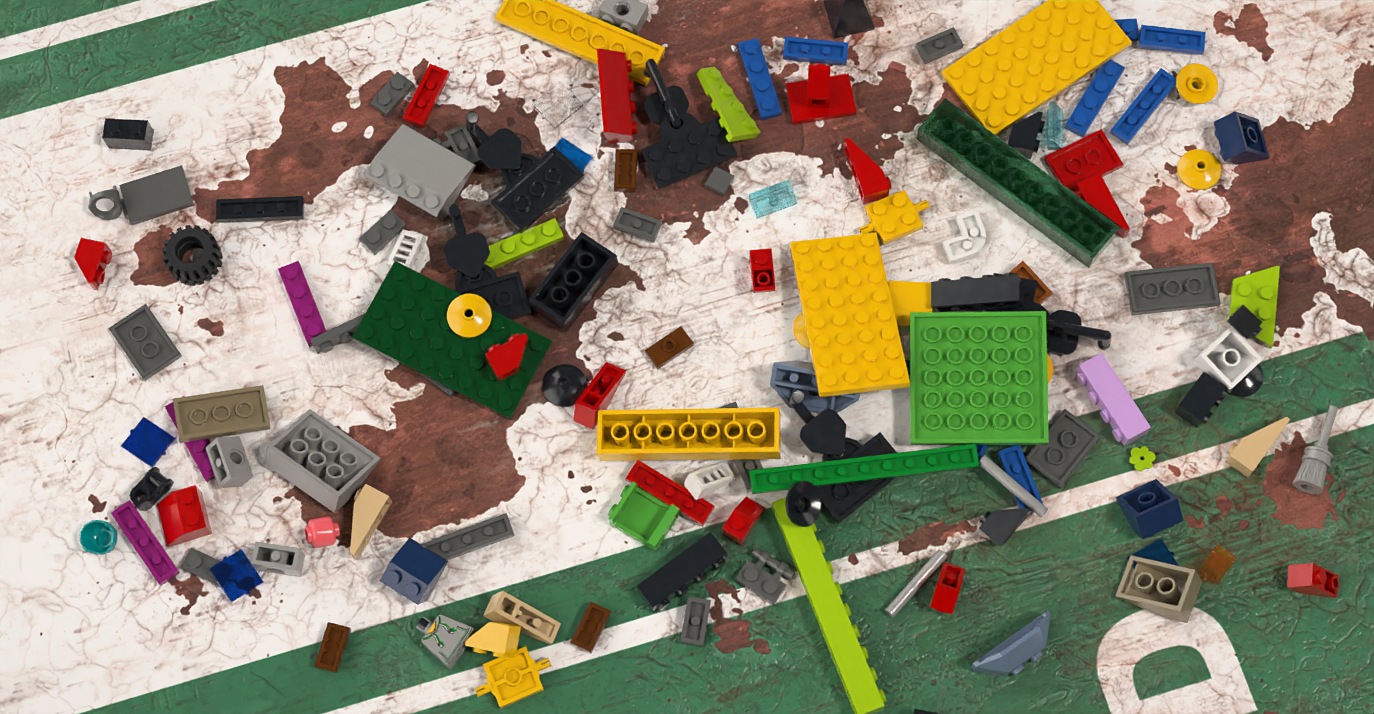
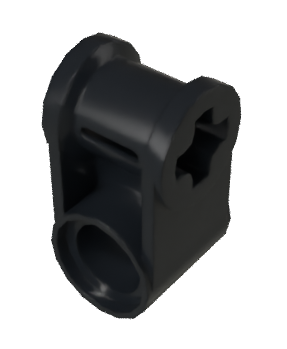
(151, 488)

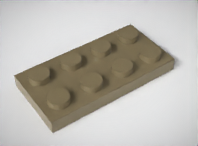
(221, 414)

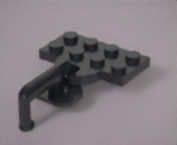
(684, 149)
(528, 189)
(468, 256)
(1062, 326)
(827, 436)

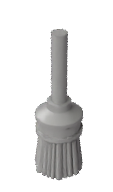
(1316, 459)

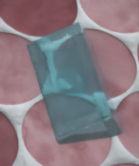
(1055, 127)
(772, 199)

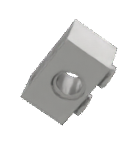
(631, 22)
(229, 462)
(278, 559)

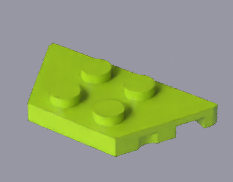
(1259, 295)

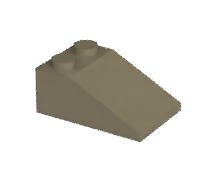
(1160, 588)

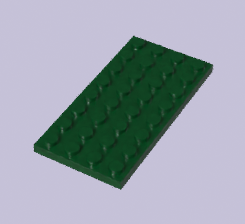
(412, 328)

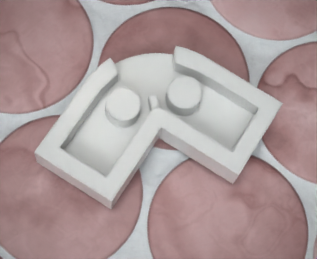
(971, 240)

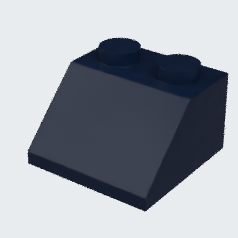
(1240, 139)
(1150, 508)
(414, 571)

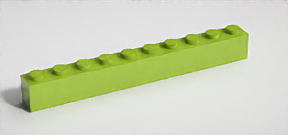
(831, 614)

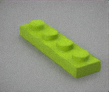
(524, 243)

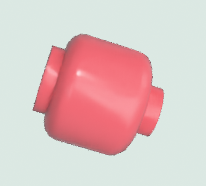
(321, 532)

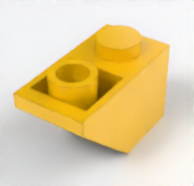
(495, 637)

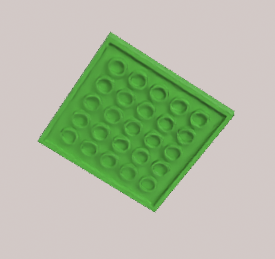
(978, 378)

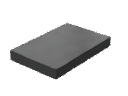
(156, 195)
(145, 342)
(1067, 447)

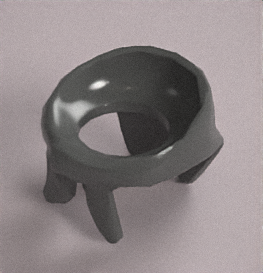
(113, 195)

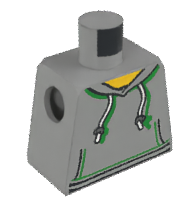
(445, 638)

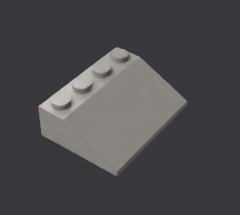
(420, 171)
(321, 460)

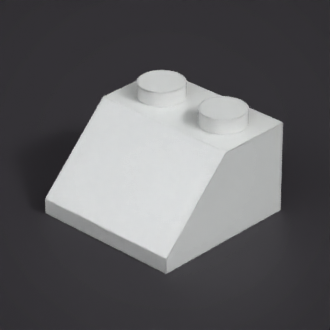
(1228, 358)

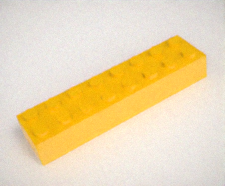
(689, 434)

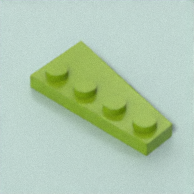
(732, 112)

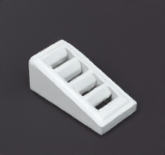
(395, 255)
(700, 489)

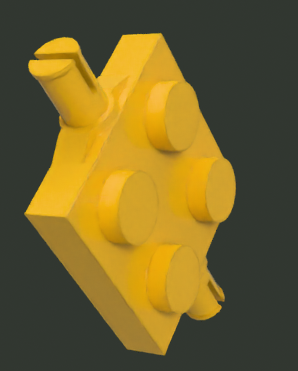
(894, 217)
(513, 677)

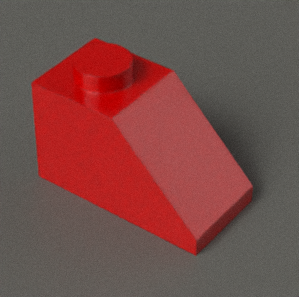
(742, 520)
(947, 588)

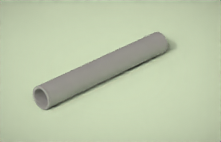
(1013, 486)
(913, 586)

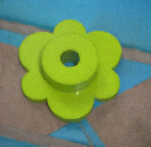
(1148, 458)

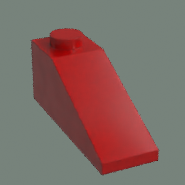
(867, 174)
(1096, 193)
(598, 395)

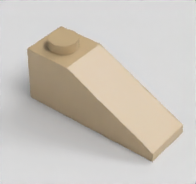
(1252, 448)
(368, 512)
(512, 611)

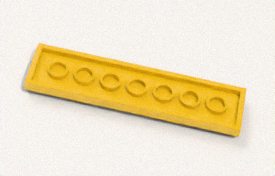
(577, 33)

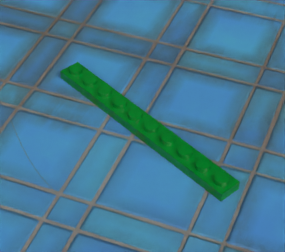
(865, 468)

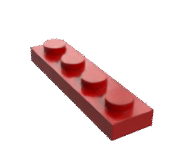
(670, 492)

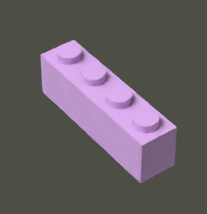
(1112, 399)

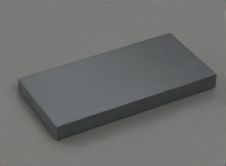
(1172, 289)

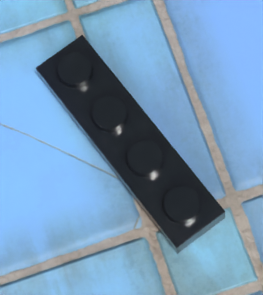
(260, 209)

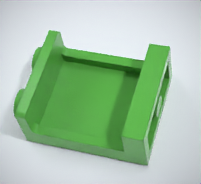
(643, 516)

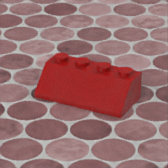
(616, 96)

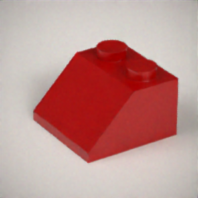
(184, 516)

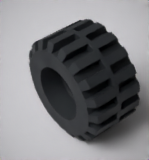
(184, 241)

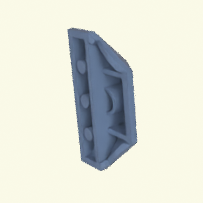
(800, 375)
(1016, 650)

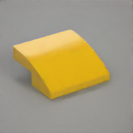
(908, 298)

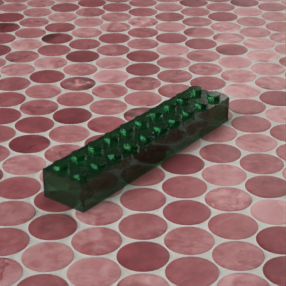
(1017, 183)

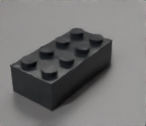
(573, 281)

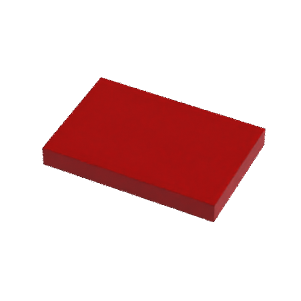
(840, 101)
(1083, 160)

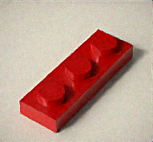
(426, 96)

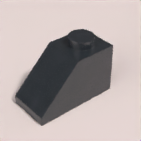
(1245, 322)
(1003, 523)

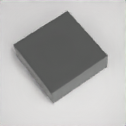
(719, 181)

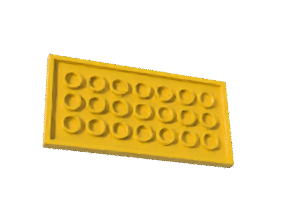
(1034, 60)
(848, 315)

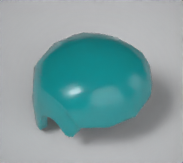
(98, 537)

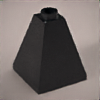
(848, 17)

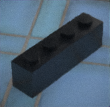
(977, 293)
(682, 572)

